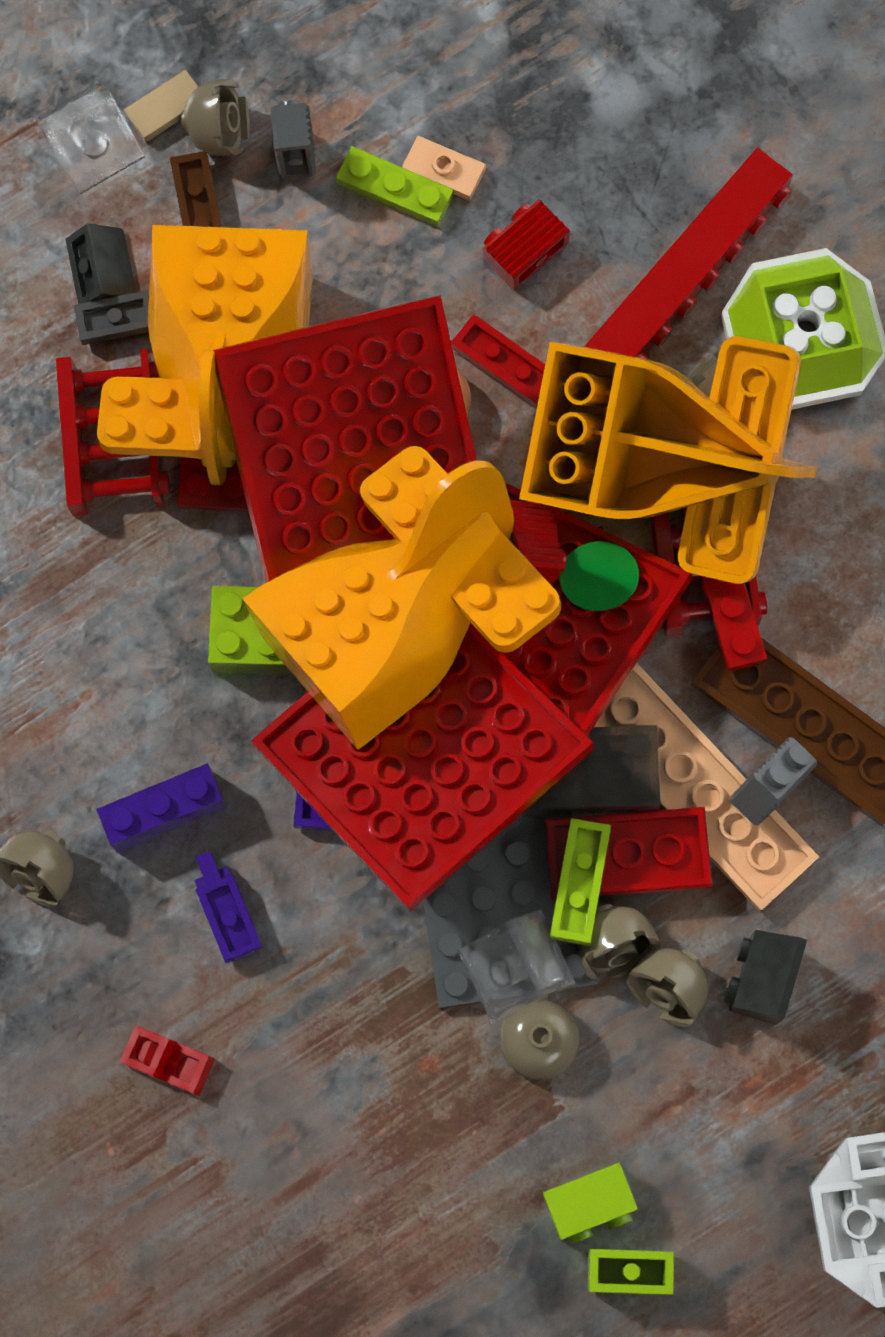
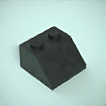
(766, 976)

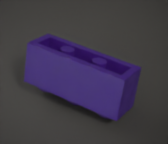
(161, 808)

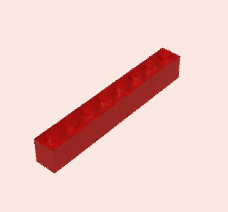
(696, 258)

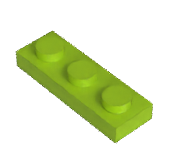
(394, 186)
(580, 882)

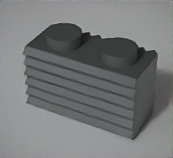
(293, 139)
(773, 781)

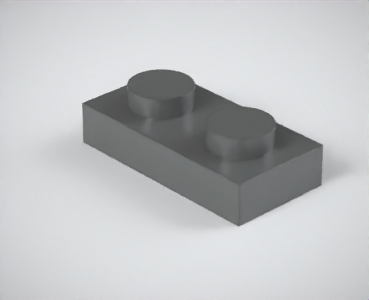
(112, 317)

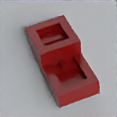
(167, 1060)

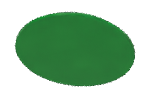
(599, 576)

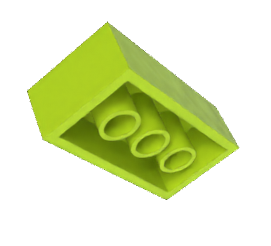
(235, 639)

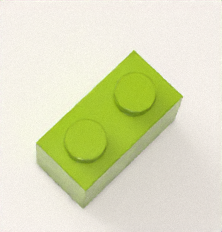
(590, 1202)
(630, 1271)

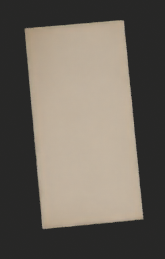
(161, 106)

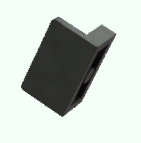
(100, 263)

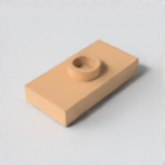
(445, 167)

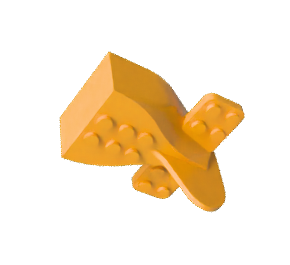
(203, 295)
(644, 441)
(386, 617)

